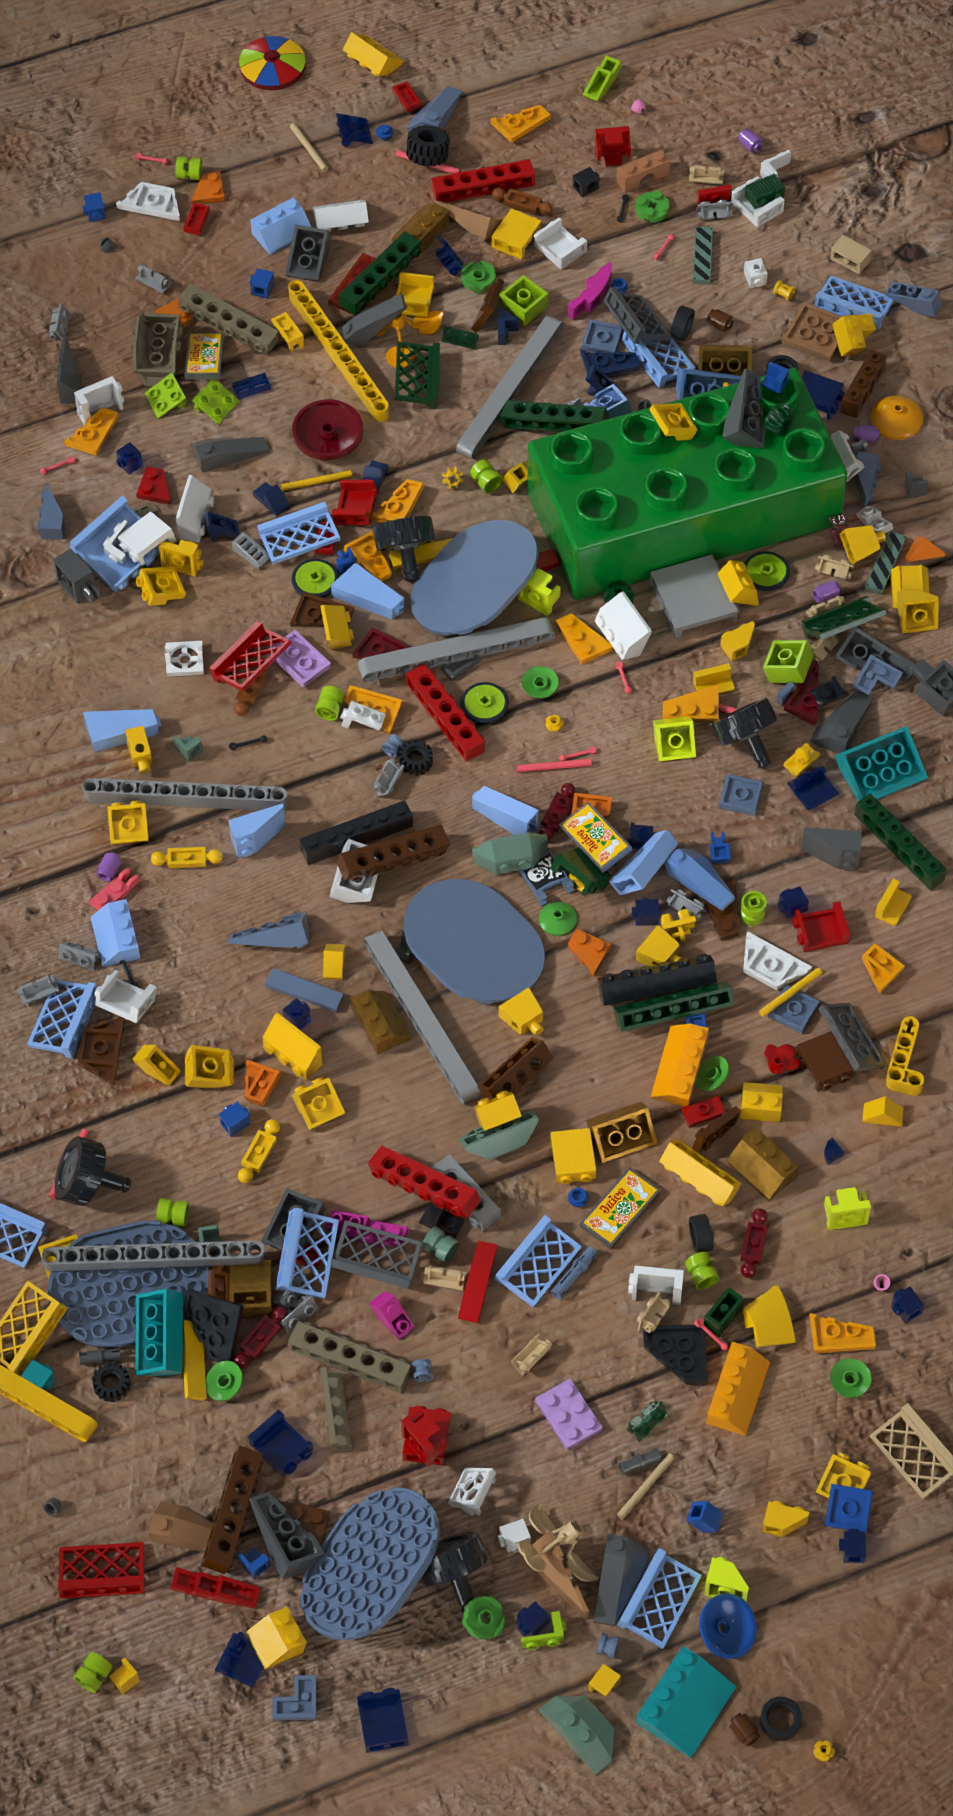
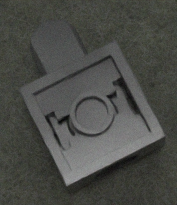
(75, 577)
(935, 684)

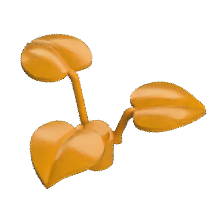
(426, 326)

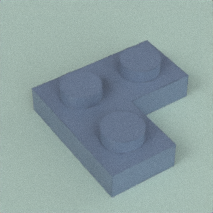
(875, 671)
(300, 1706)

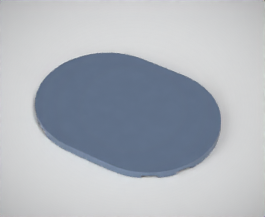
(474, 577)
(473, 940)
(104, 1300)
(370, 1564)

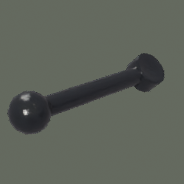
(625, 197)
(233, 746)
(128, 973)

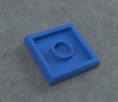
(849, 1508)

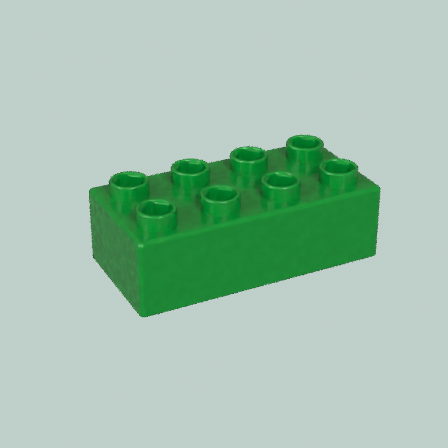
(637, 501)

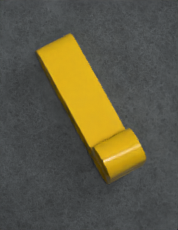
(904, 1054)

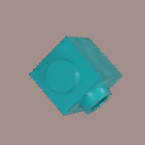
(39, 1375)

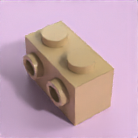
(851, 254)

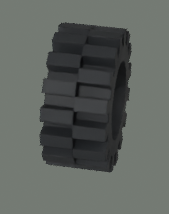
(416, 748)
(111, 1370)

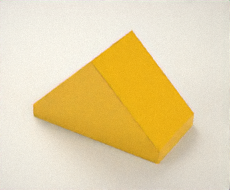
(333, 961)
(883, 1112)

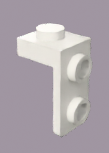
(770, 165)
(113, 553)
(363, 715)

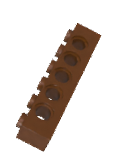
(434, 836)
(213, 1556)

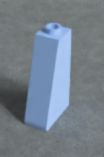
(367, 592)
(109, 727)
(505, 811)
(644, 863)

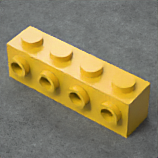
(700, 1172)

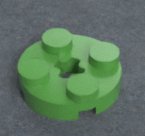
(649, 199)
(475, 284)
(473, 1621)

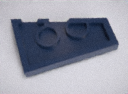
(611, 363)

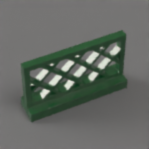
(431, 378)
(841, 618)

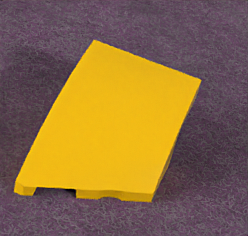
(769, 1319)

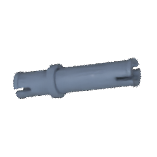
(579, 1266)

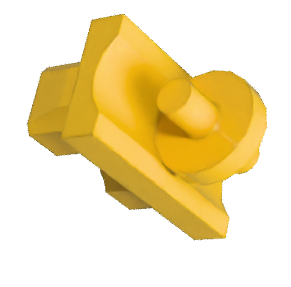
(801, 760)
(680, 927)

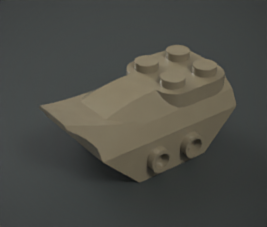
(156, 346)

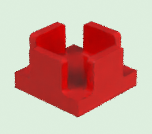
(612, 144)
(419, 1434)

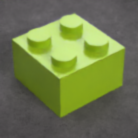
(524, 300)
(788, 661)

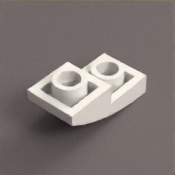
(872, 516)

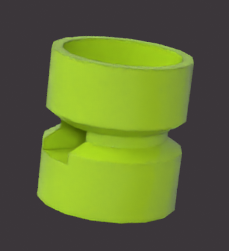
(194, 171)
(486, 476)
(329, 703)
(753, 908)
(173, 1212)
(703, 1273)
(93, 1671)

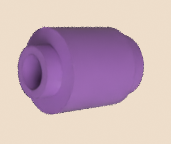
(750, 140)
(866, 432)
(826, 592)
(109, 866)

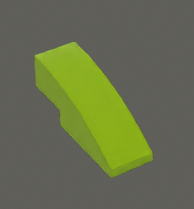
(602, 78)

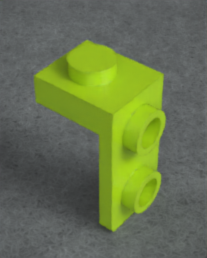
(550, 1639)

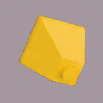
(917, 611)

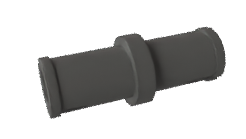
(99, 1356)
(639, 1461)

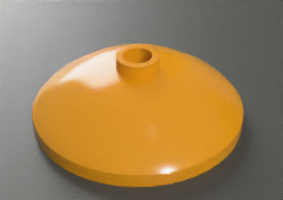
(895, 423)

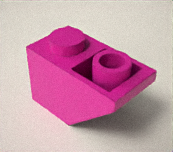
(391, 1314)

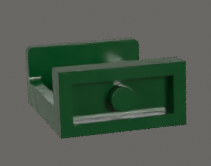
(583, 869)

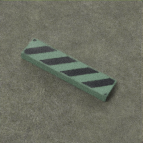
(702, 255)
(885, 562)

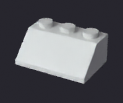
(341, 215)
(192, 510)
(623, 626)
(350, 890)

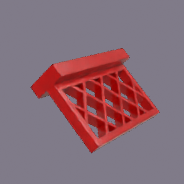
(241, 650)
(119, 1585)

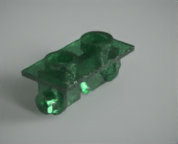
(459, 337)
(653, 1413)

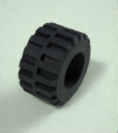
(427, 145)

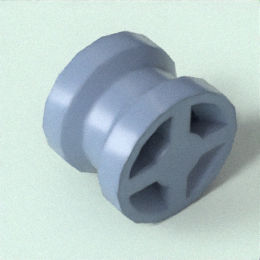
(393, 745)
(422, 1370)
(607, 1645)

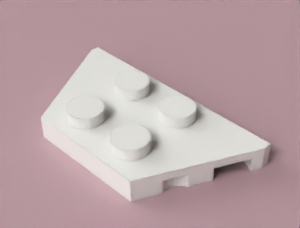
(152, 201)
(771, 964)

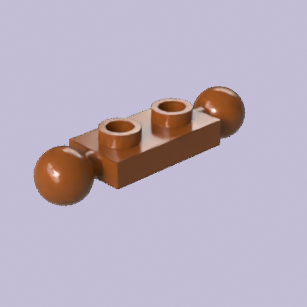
(522, 201)
(250, 694)
(219, 1282)

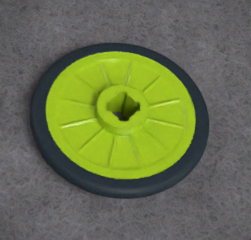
(765, 561)
(305, 573)
(477, 694)

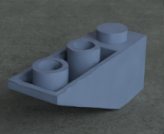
(918, 299)
(866, 477)
(52, 519)

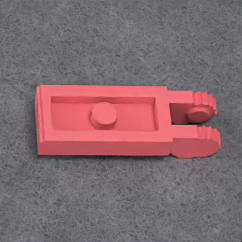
(115, 890)

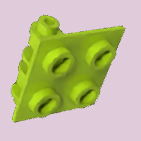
(166, 396)
(215, 401)

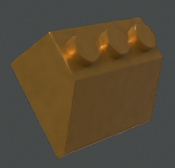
(425, 224)
(725, 358)
(379, 1020)
(622, 1131)
(762, 1164)

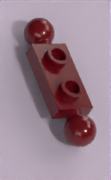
(557, 810)
(754, 1243)
(260, 1337)

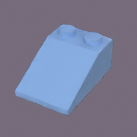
(256, 829)

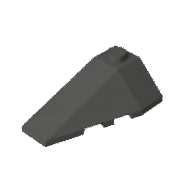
(372, 320)
(67, 375)
(743, 420)
(225, 451)
(862, 644)
(841, 726)
(287, 1542)
(621, 1571)

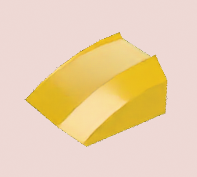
(908, 578)
(208, 1067)

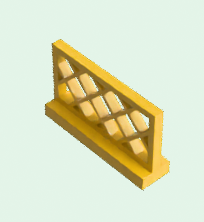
(39, 1334)

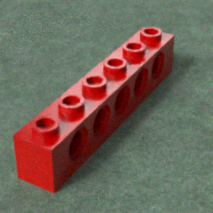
(483, 181)
(467, 747)
(424, 1182)

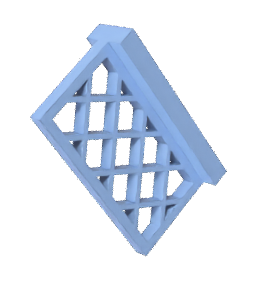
(843, 308)
(653, 367)
(294, 523)
(79, 1018)
(25, 1222)
(291, 1246)
(521, 1254)
(642, 1591)

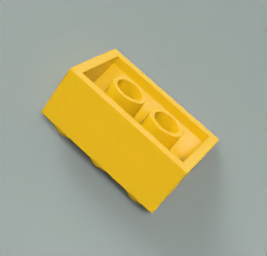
(372, 54)
(292, 1047)

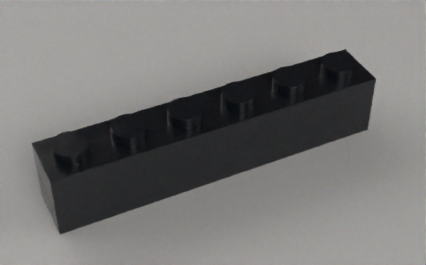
(361, 829)
(657, 979)

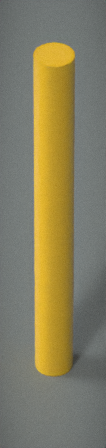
(316, 480)
(790, 992)

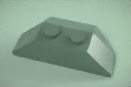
(511, 852)
(502, 1138)
(582, 1729)

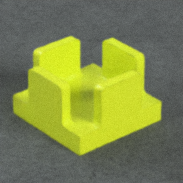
(538, 595)
(849, 1211)

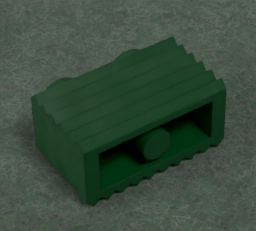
(764, 191)
(723, 1312)

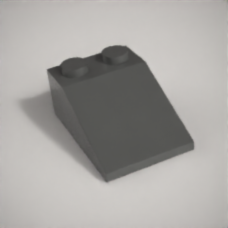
(308, 252)
(833, 846)
(276, 1230)

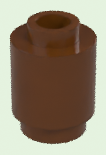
(720, 320)
(744, 1729)

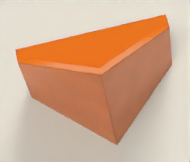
(923, 549)

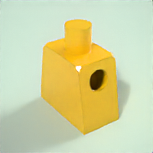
(861, 542)
(139, 748)
(658, 948)
(522, 1013)

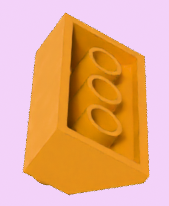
(680, 1064)
(738, 1389)

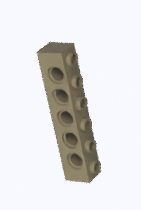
(202, 304)
(355, 1366)

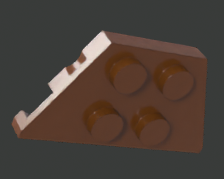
(101, 1048)

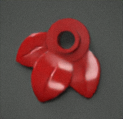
(781, 1058)

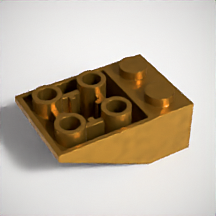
(252, 1288)

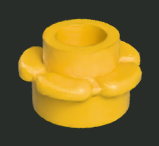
(554, 727)
(823, 1756)

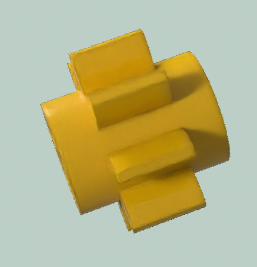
(455, 481)

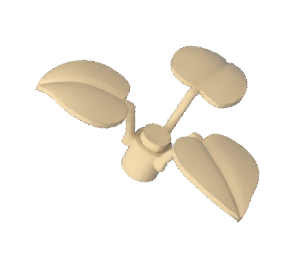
(567, 1534)

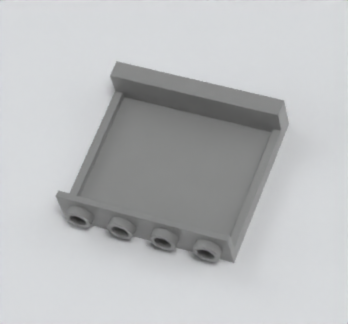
(692, 594)

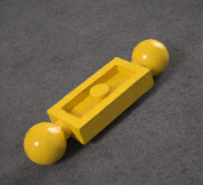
(186, 857)
(258, 1151)

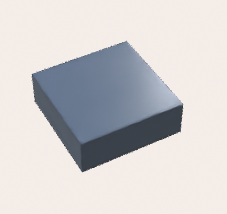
(785, 693)

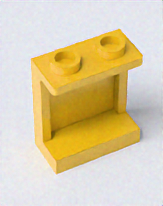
(515, 233)
(417, 293)
(573, 1155)

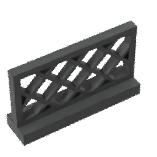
(632, 317)
(376, 1272)

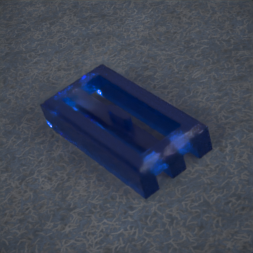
(250, 384)

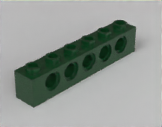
(380, 273)
(550, 416)
(900, 842)
(673, 1006)

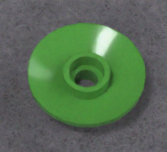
(540, 676)
(557, 925)
(712, 1073)
(853, 1370)
(217, 1379)

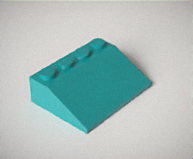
(882, 765)
(685, 1702)

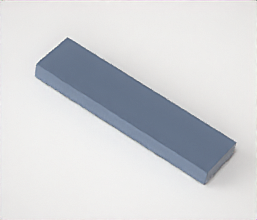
(304, 990)

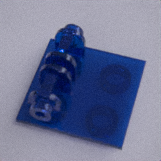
(353, 129)
(448, 257)
(813, 788)
(240, 1660)

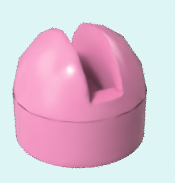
(637, 106)
(885, 1281)

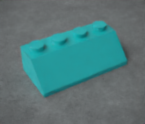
(159, 1333)

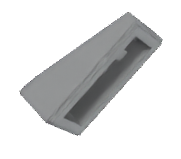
(244, 541)

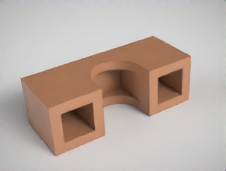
(630, 174)

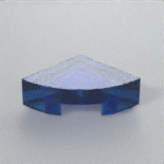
(832, 1151)

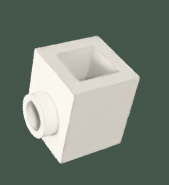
(755, 273)
(512, 1534)

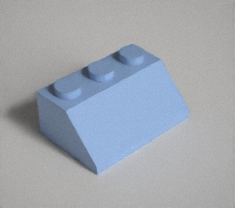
(276, 226)
(115, 933)

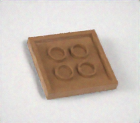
(813, 332)

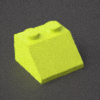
(674, 738)
(725, 1579)

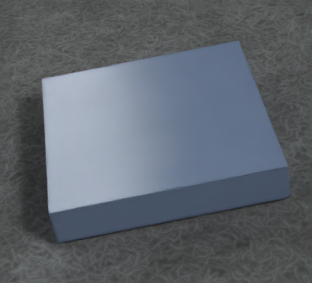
(602, 337)
(741, 794)
(795, 1011)

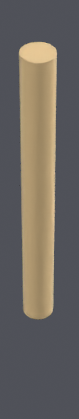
(308, 147)
(645, 1486)

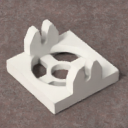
(197, 669)
(468, 1476)

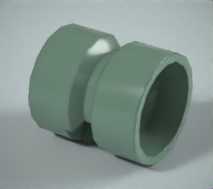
(440, 1244)

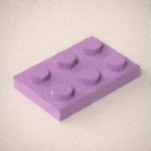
(302, 660)
(568, 1414)

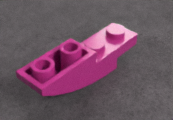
(593, 295)
(371, 1237)

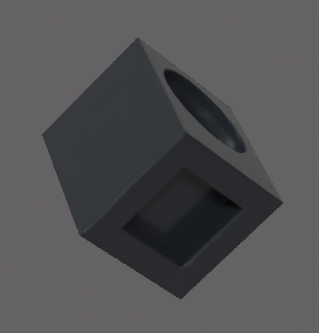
(586, 181)

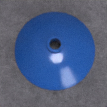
(737, 1626)

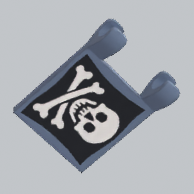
(542, 878)

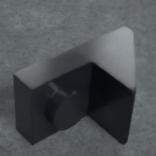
(829, 691)
(444, 1220)

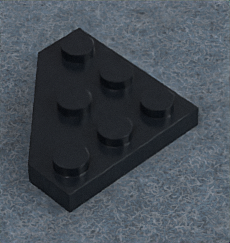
(214, 1322)
(680, 1350)

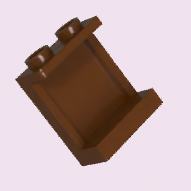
(825, 1061)

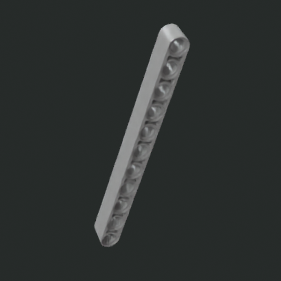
(509, 386)
(456, 649)
(177, 789)
(422, 1017)
(144, 1250)

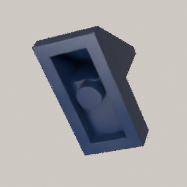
(506, 323)
(598, 380)
(376, 471)
(272, 498)
(221, 525)

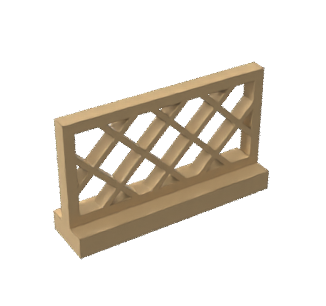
(926, 1437)

